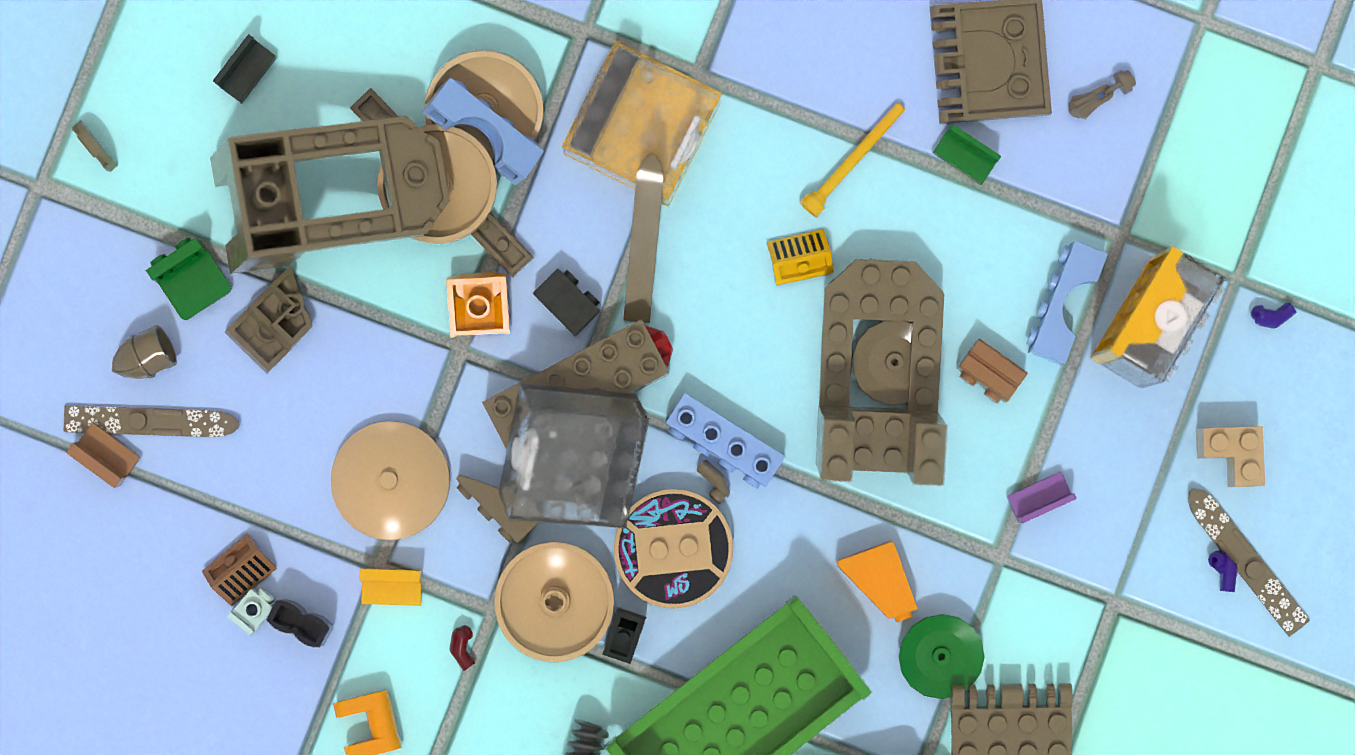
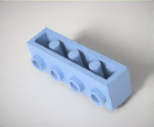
(725, 440)

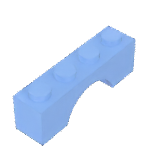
(512, 150)
(1052, 337)

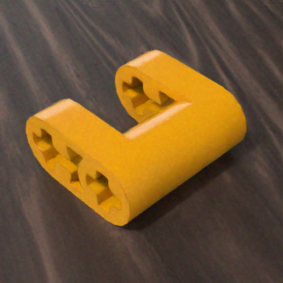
(380, 721)

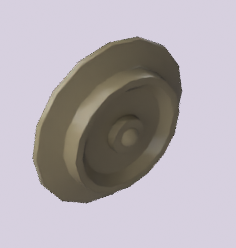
(883, 361)

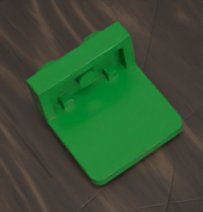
(189, 278)

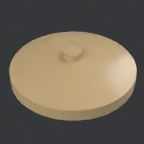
(499, 82)
(469, 181)
(390, 480)
(554, 602)

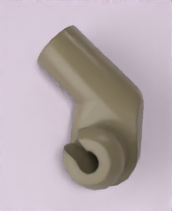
(717, 479)

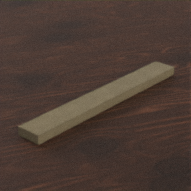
(491, 233)

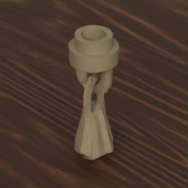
(1084, 104)

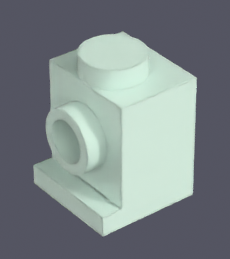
(248, 622)

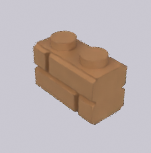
(991, 371)

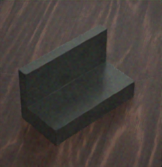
(244, 69)

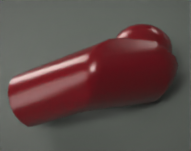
(458, 646)

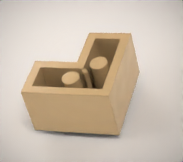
(1242, 449)

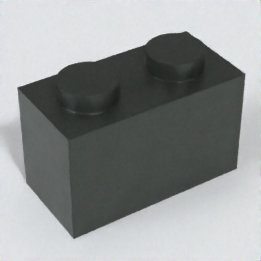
(567, 302)

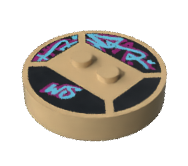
(674, 549)

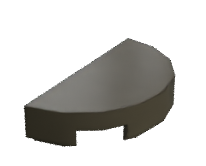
(94, 146)

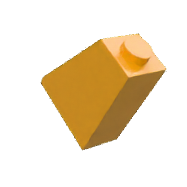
(881, 580)

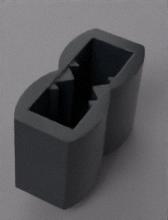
(293, 618)

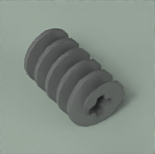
(588, 739)

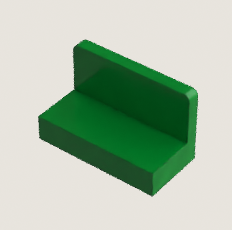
(966, 154)

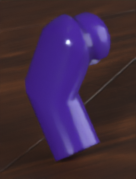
(1271, 318)
(1226, 568)

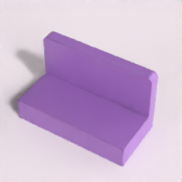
(1040, 498)

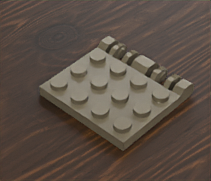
(996, 58)
(1011, 726)

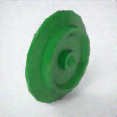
(941, 654)

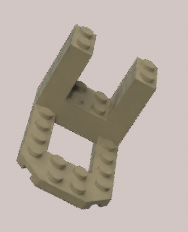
(268, 199)
(873, 436)

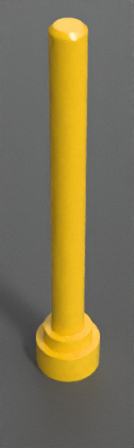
(815, 201)

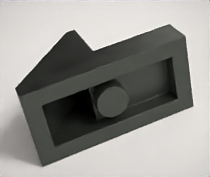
(624, 635)

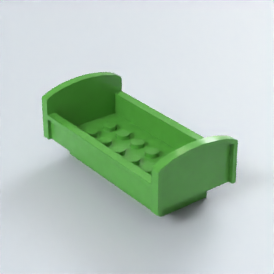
(755, 697)

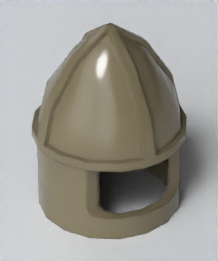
(144, 354)

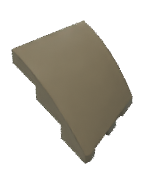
(272, 323)

